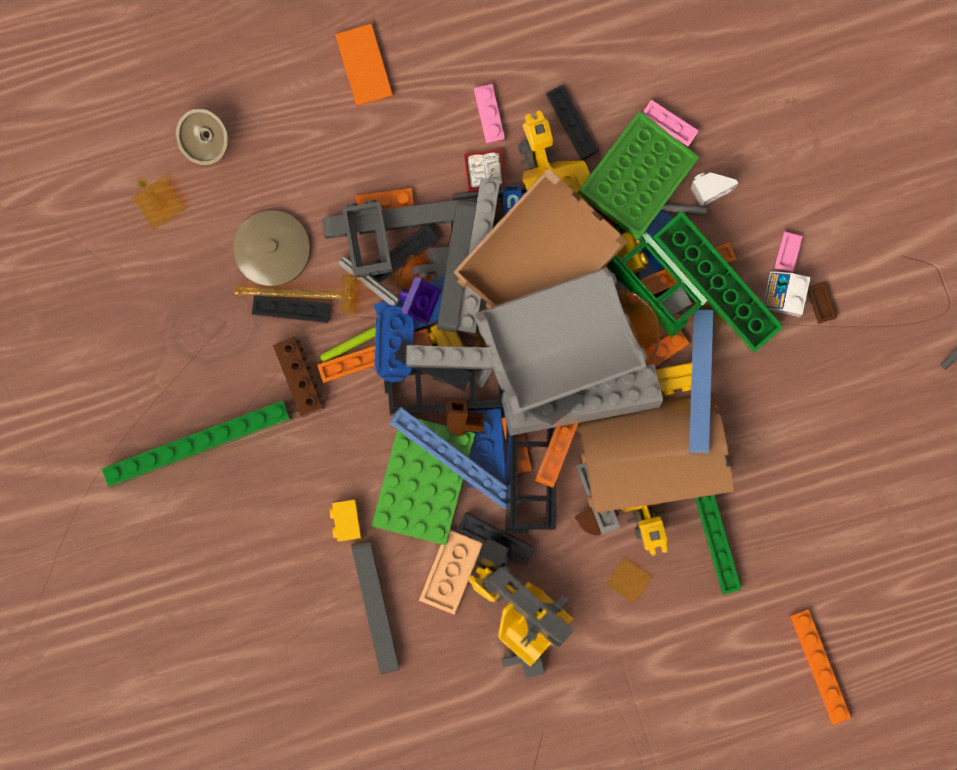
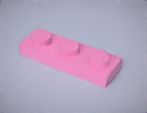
(489, 114)
(670, 123)

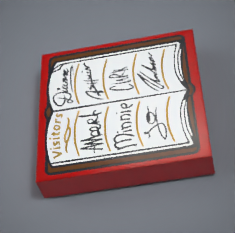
(484, 165)

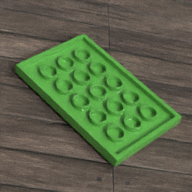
(638, 175)
(419, 490)

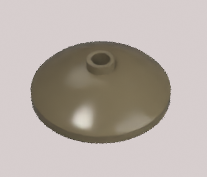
(194, 141)

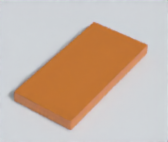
(363, 65)

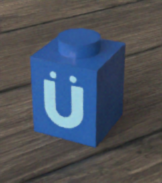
(511, 196)

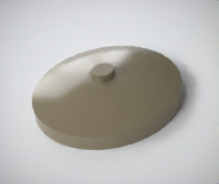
(271, 248)

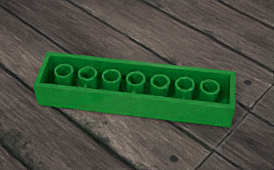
(717, 282)

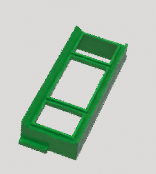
(633, 283)

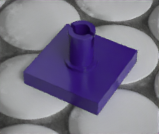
(419, 300)

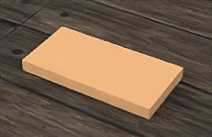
(451, 572)

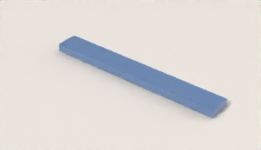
(701, 382)
(450, 456)

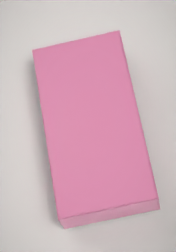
(788, 252)

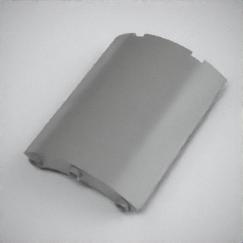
(560, 340)

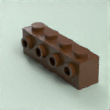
(298, 376)

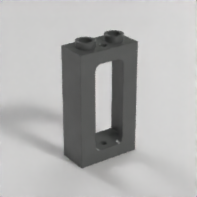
(372, 208)

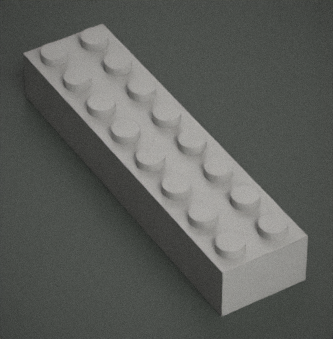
(611, 398)

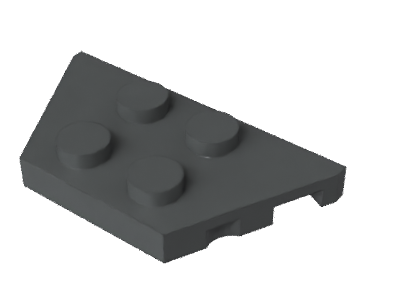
(554, 410)

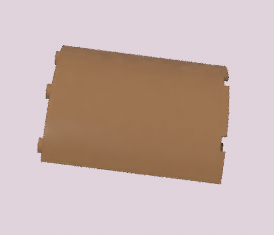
(539, 244)
(647, 458)

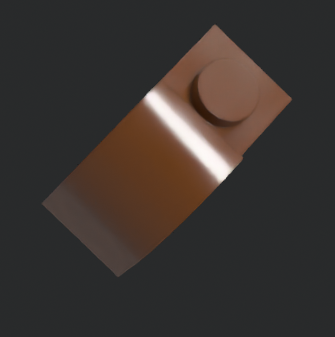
(460, 420)
(588, 522)

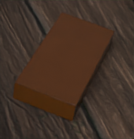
(821, 303)

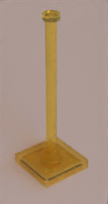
(157, 201)
(347, 294)

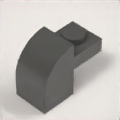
(437, 264)
(534, 670)

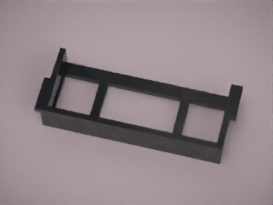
(437, 408)
(511, 491)

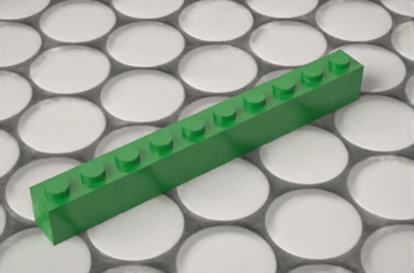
(196, 444)

